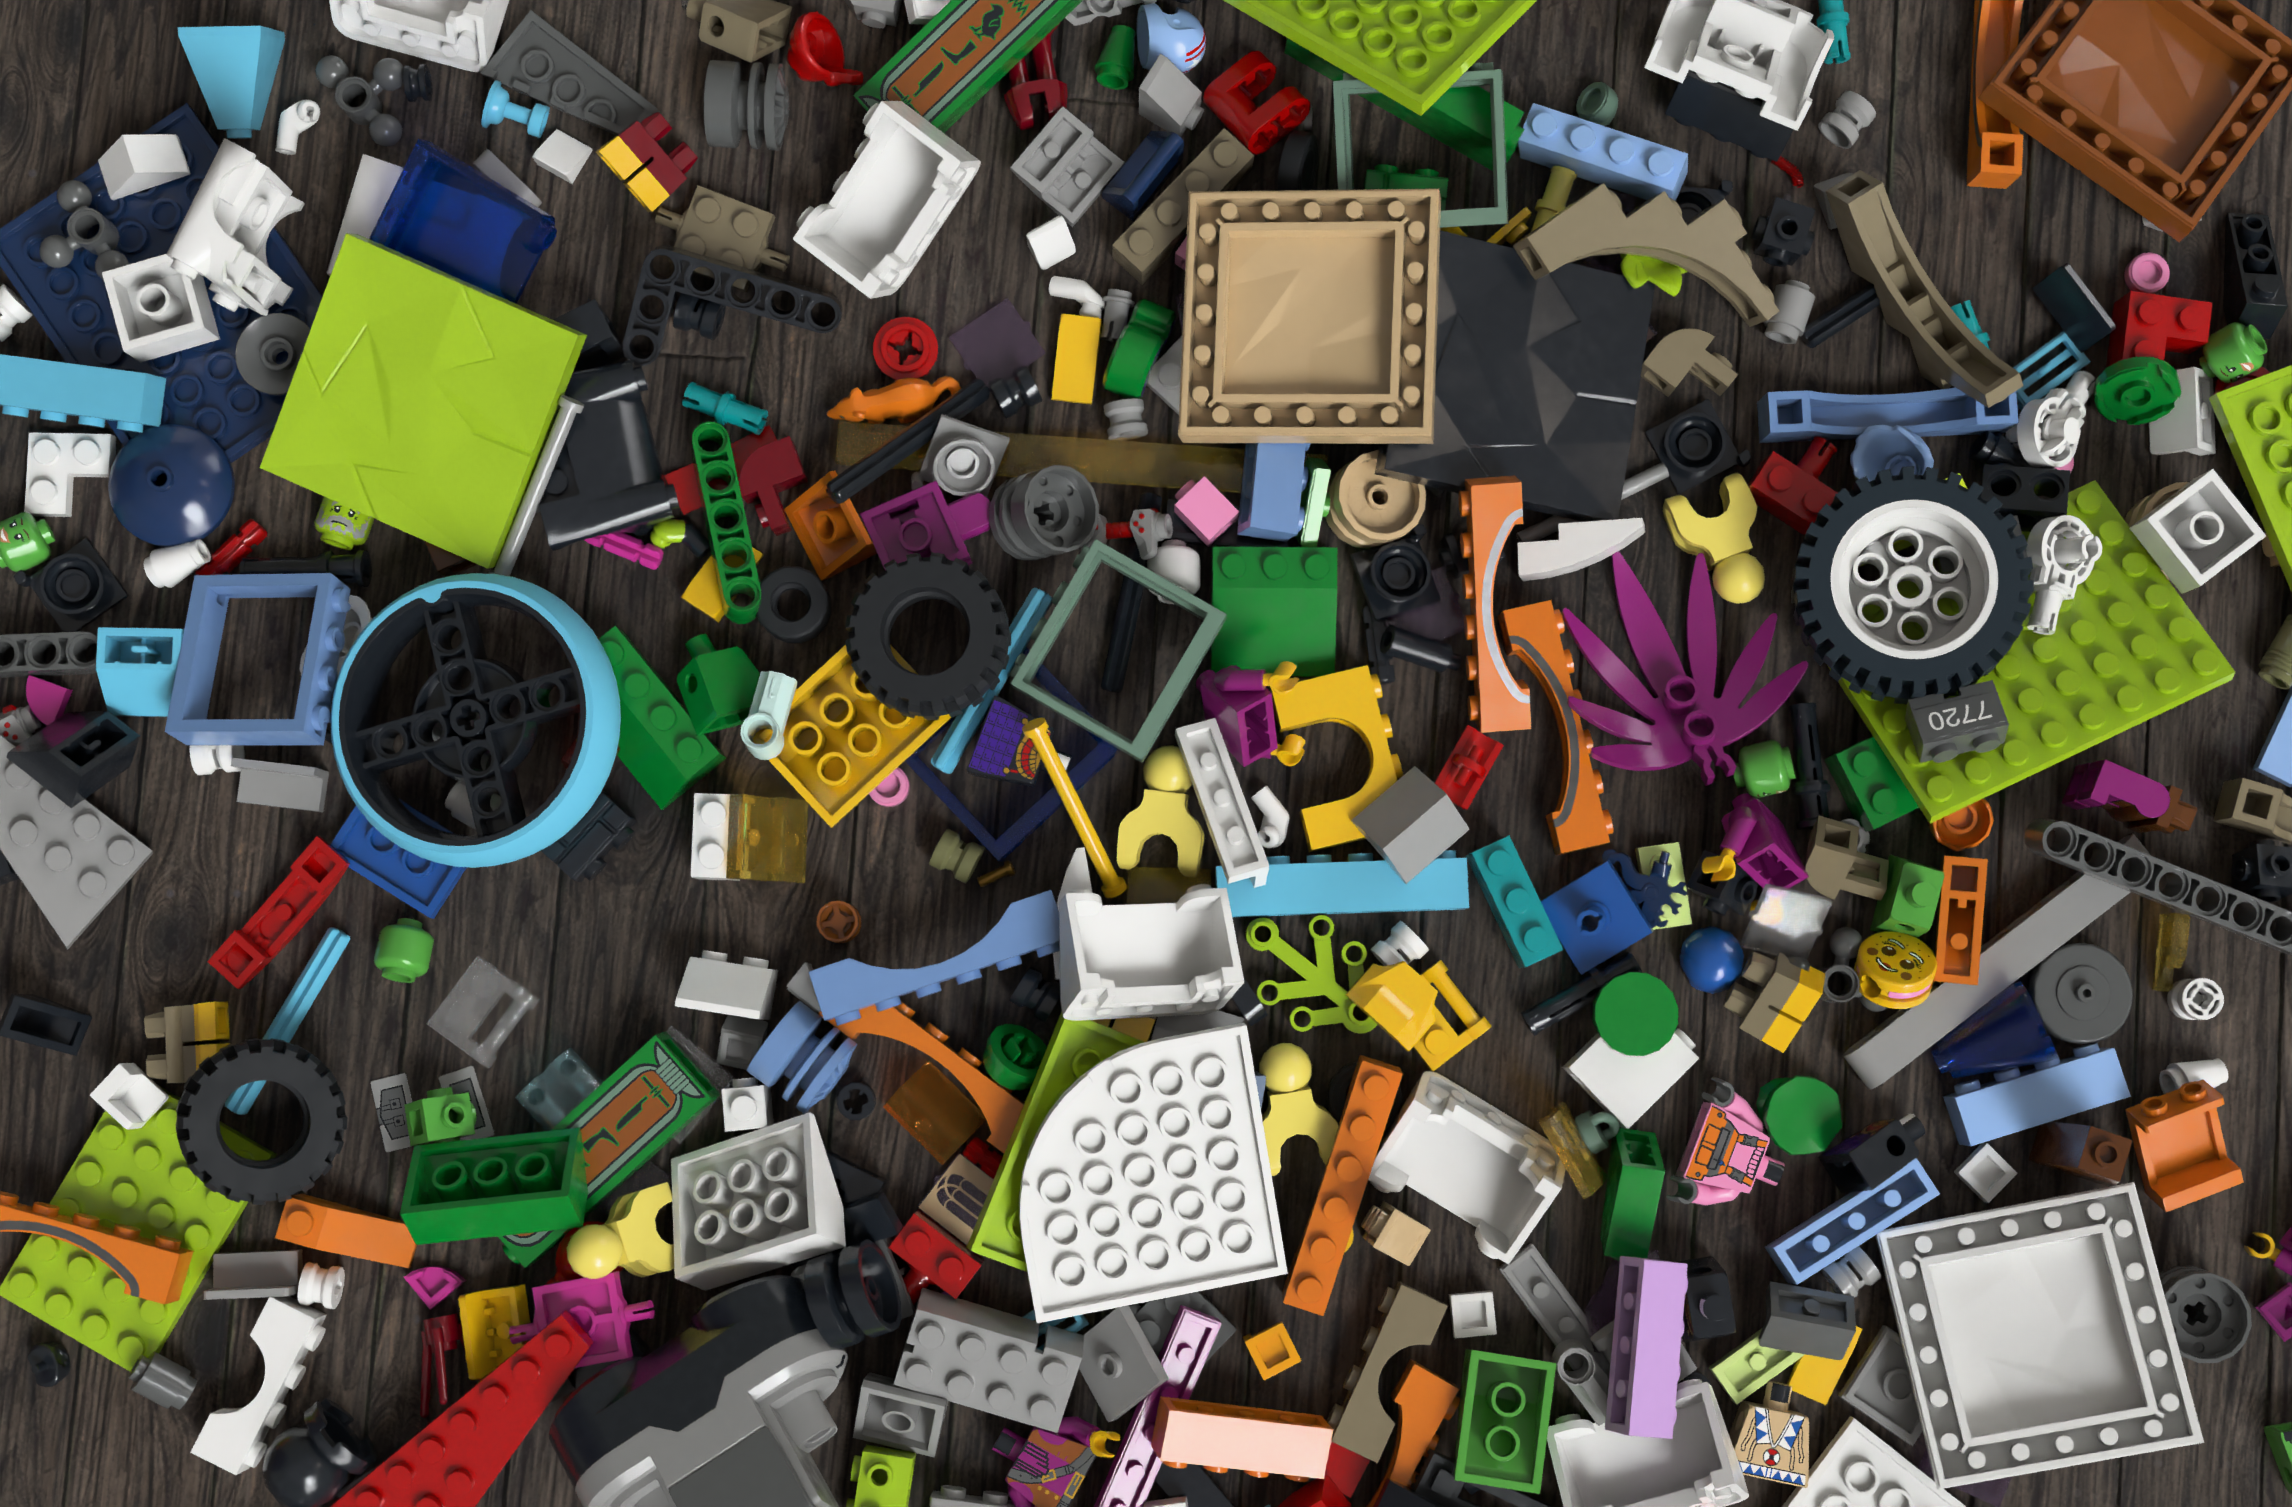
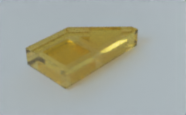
(2170, 949)

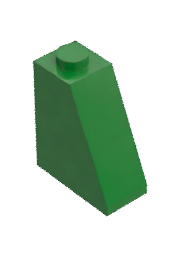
(1631, 1194)

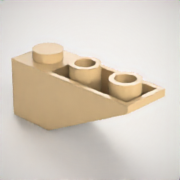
(1394, 1232)

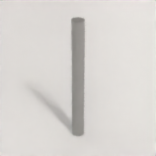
(1631, 486)

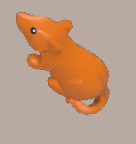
(902, 400)

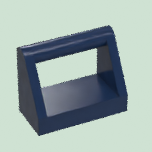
(1144, 172)

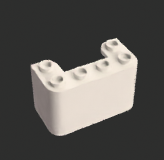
(888, 201)

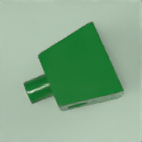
(717, 685)

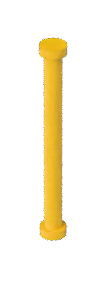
(1036, 730)

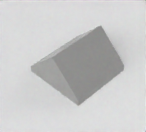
(1411, 824)
(899, 1416)

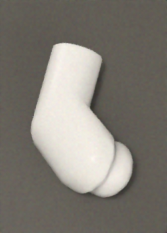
(293, 122)
(1079, 291)
(1275, 818)

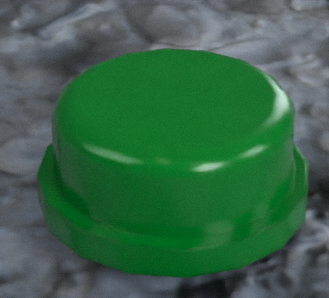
(1013, 1056)

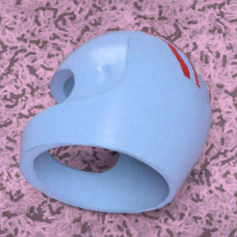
(1173, 35)

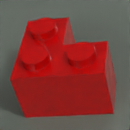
(2157, 324)

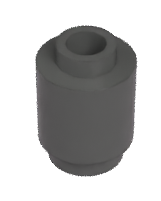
(162, 1381)

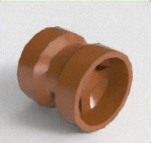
(833, 921)

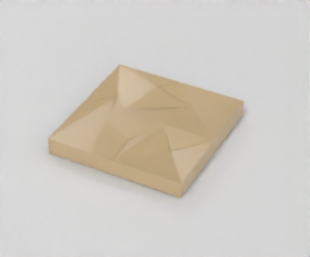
(1310, 317)

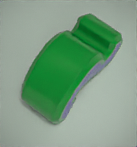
(1138, 349)

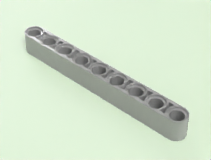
(2001, 963)

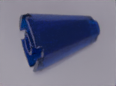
(1996, 1037)

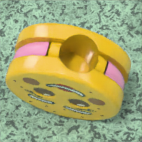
(1895, 969)

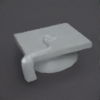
(961, 458)

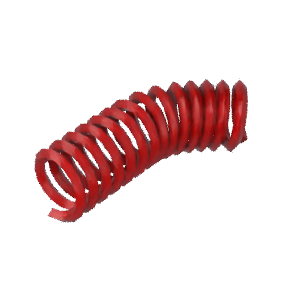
(1789, 169)

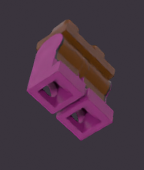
(2129, 798)

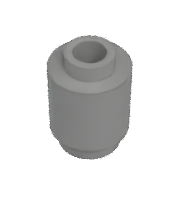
(1795, 307)

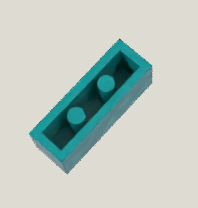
(1514, 902)

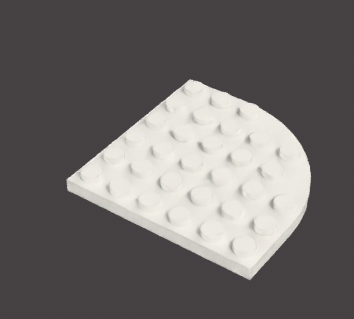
(1151, 1179)

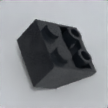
(77, 754)

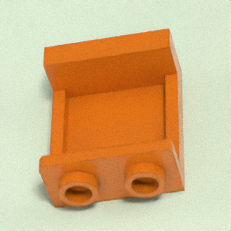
(2182, 1146)

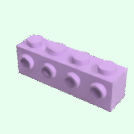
(1646, 1347)

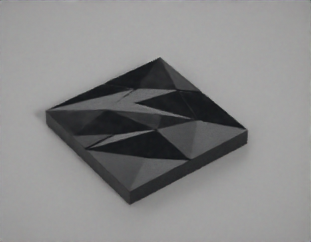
(1531, 381)

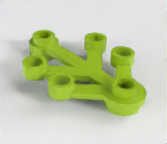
(1319, 979)

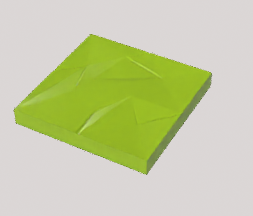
(422, 400)

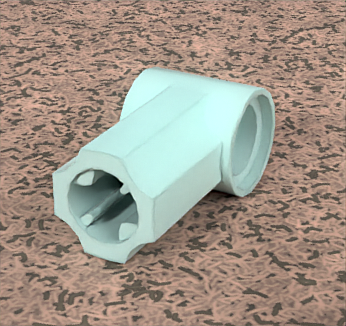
(769, 711)

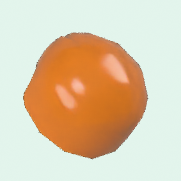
(1964, 827)

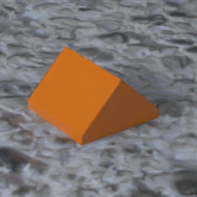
(829, 530)

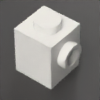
(747, 1105)

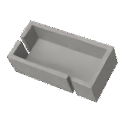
(989, 1360)

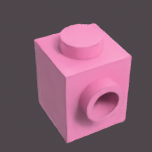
(1205, 510)

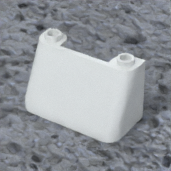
(436, 30)
(1147, 956)
(1470, 1163)
(1636, 1471)

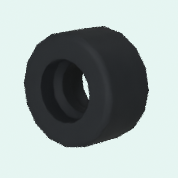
(817, 614)

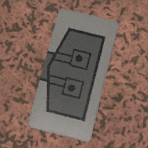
(463, 1082)
(390, 1097)

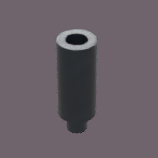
(1419, 649)

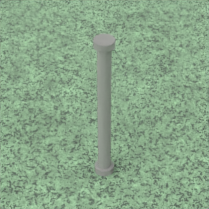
(537, 484)

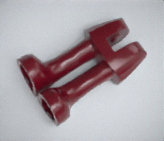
(1054, 91)

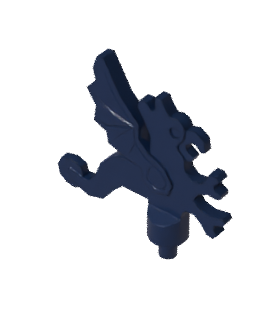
(1651, 889)

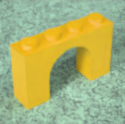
(1352, 701)

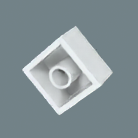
(159, 308)
(2197, 531)

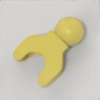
(1721, 539)
(1163, 812)
(1291, 1103)
(625, 1239)

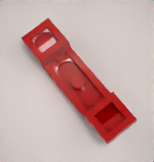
(282, 914)

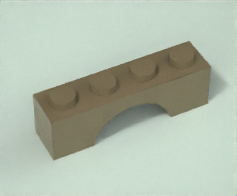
(1164, 222)
(2255, 809)
(1406, 1321)

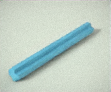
(967, 724)
(295, 1007)

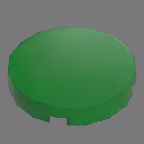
(2137, 390)
(1635, 1014)

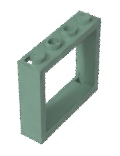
(1477, 75)
(1067, 598)

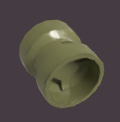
(956, 855)

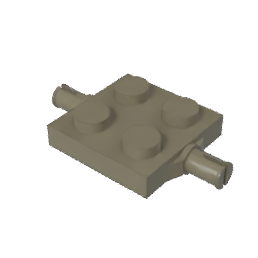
(724, 231)

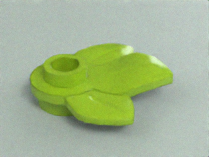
(1643, 269)

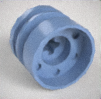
(802, 1057)

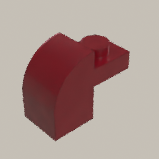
(766, 474)

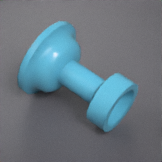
(498, 107)

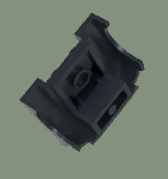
(609, 462)

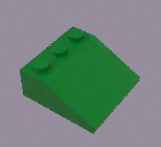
(1276, 608)

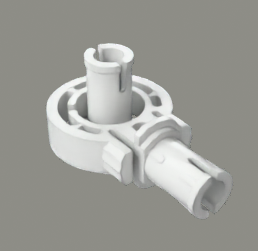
(2060, 430)
(2050, 574)

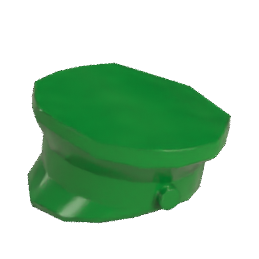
(1799, 1113)

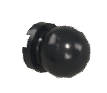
(314, 1459)

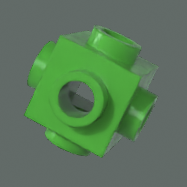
(440, 1117)

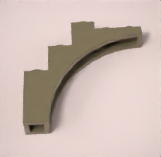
(1656, 230)
(1909, 301)

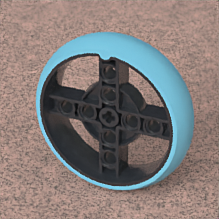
(367, 749)

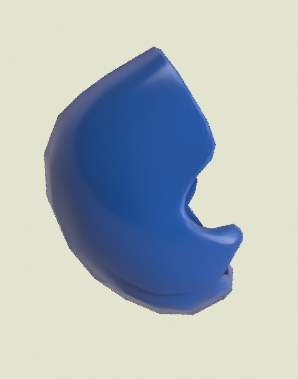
(1711, 959)

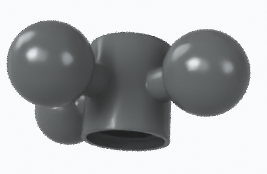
(387, 76)
(59, 250)
(1844, 945)

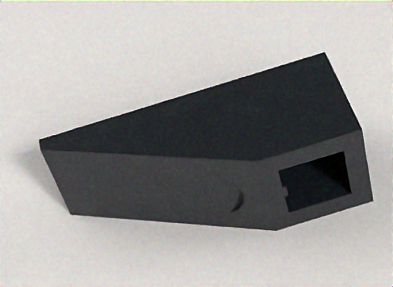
(2252, 274)

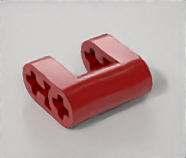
(1232, 103)

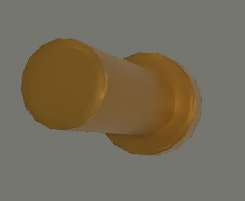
(996, 874)

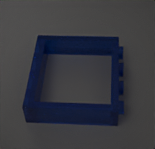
(1040, 810)

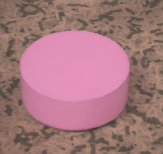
(2147, 273)
(892, 790)

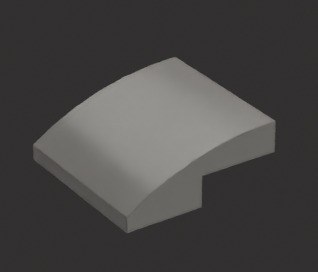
(1067, 166)

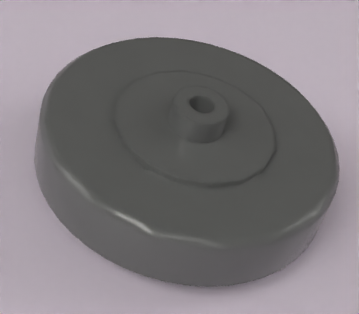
(2081, 993)

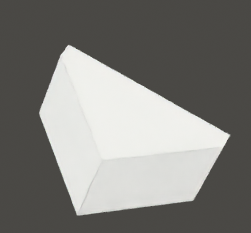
(142, 163)

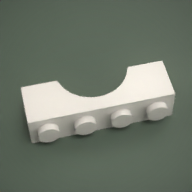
(284, 1335)

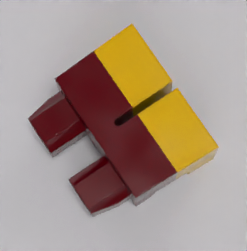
(638, 144)

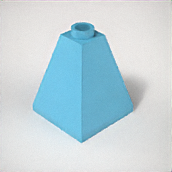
(234, 72)

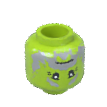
(342, 525)

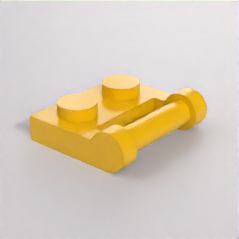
(1441, 1040)

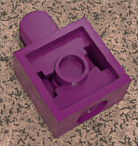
(927, 526)

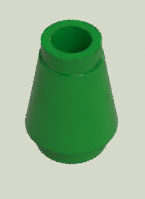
(1117, 59)

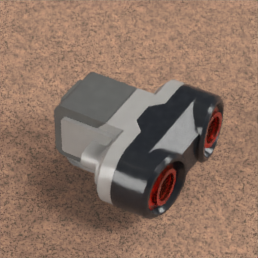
(711, 1413)

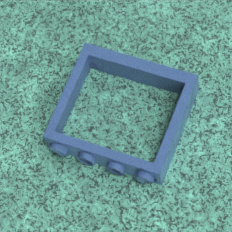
(200, 652)

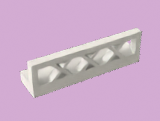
(1222, 802)

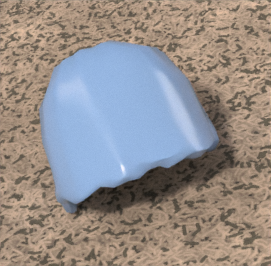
(1889, 448)

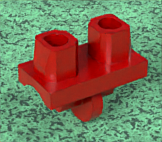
(1468, 766)

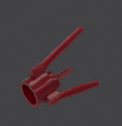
(438, 1336)

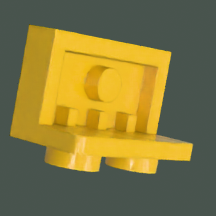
(486, 1326)

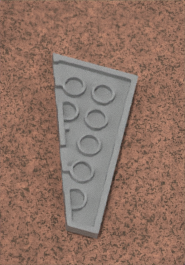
(62, 854)

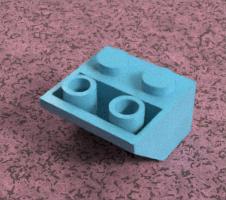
(137, 669)

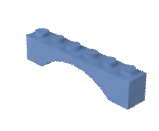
(1942, 412)
(853, 985)

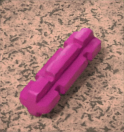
(629, 548)

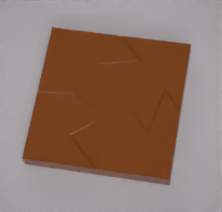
(2148, 96)

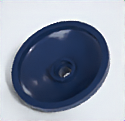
(191, 500)

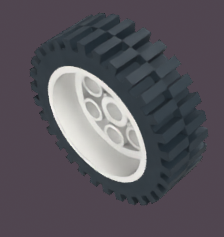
(1939, 522)

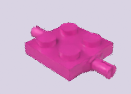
(596, 1307)

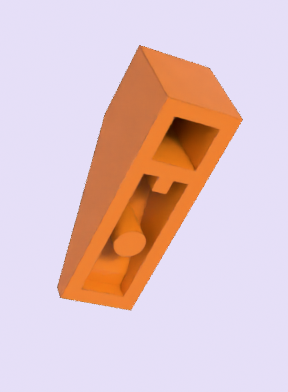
(1960, 919)
(345, 1231)

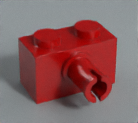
(1793, 490)
(934, 1257)

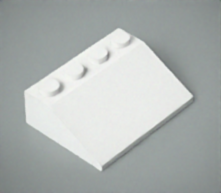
(754, 1204)

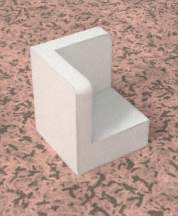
(129, 1096)

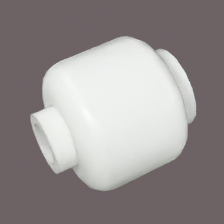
(1178, 565)

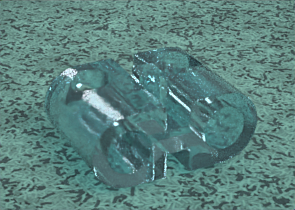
(559, 1089)

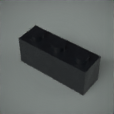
(1727, 116)

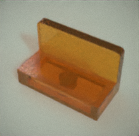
(935, 1112)

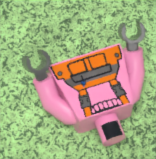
(1724, 1151)

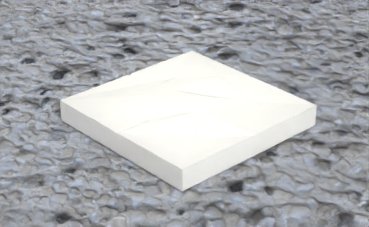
(2037, 1336)

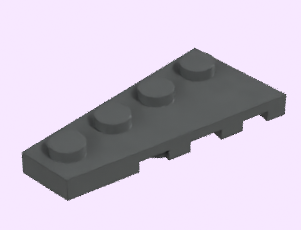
(563, 76)

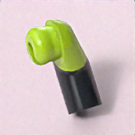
(680, 532)

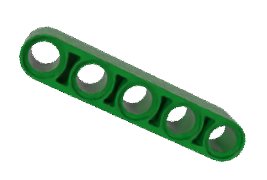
(729, 504)

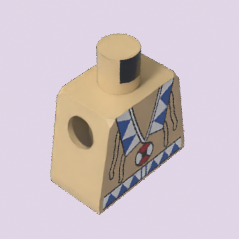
(1772, 1439)

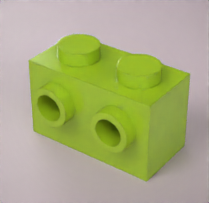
(882, 1477)

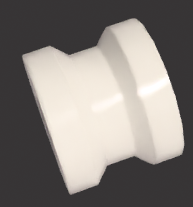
(321, 1285)

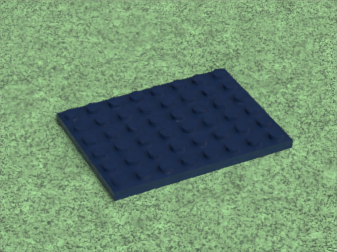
(77, 316)

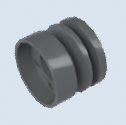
(748, 105)
(1044, 513)
(2221, 1314)

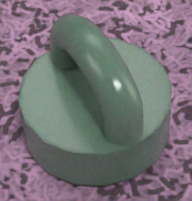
(1597, 104)
(1591, 1131)

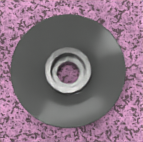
(262, 343)

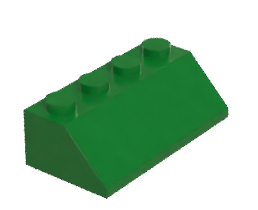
(655, 726)
(496, 1186)

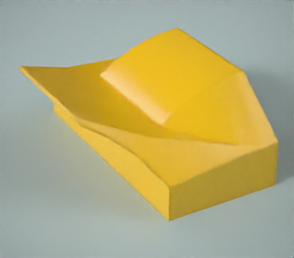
(1396, 1001)

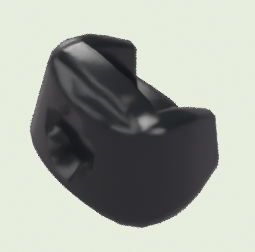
(49, 1363)

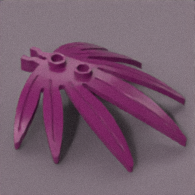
(1685, 712)

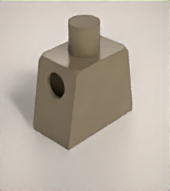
(742, 26)

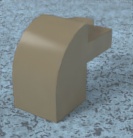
(1683, 354)
(1837, 864)

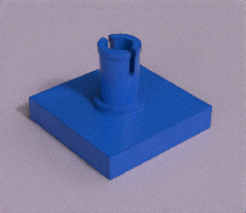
(1595, 917)

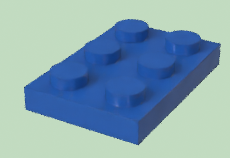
(403, 874)

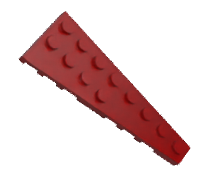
(475, 1437)

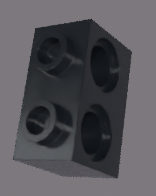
(2023, 489)

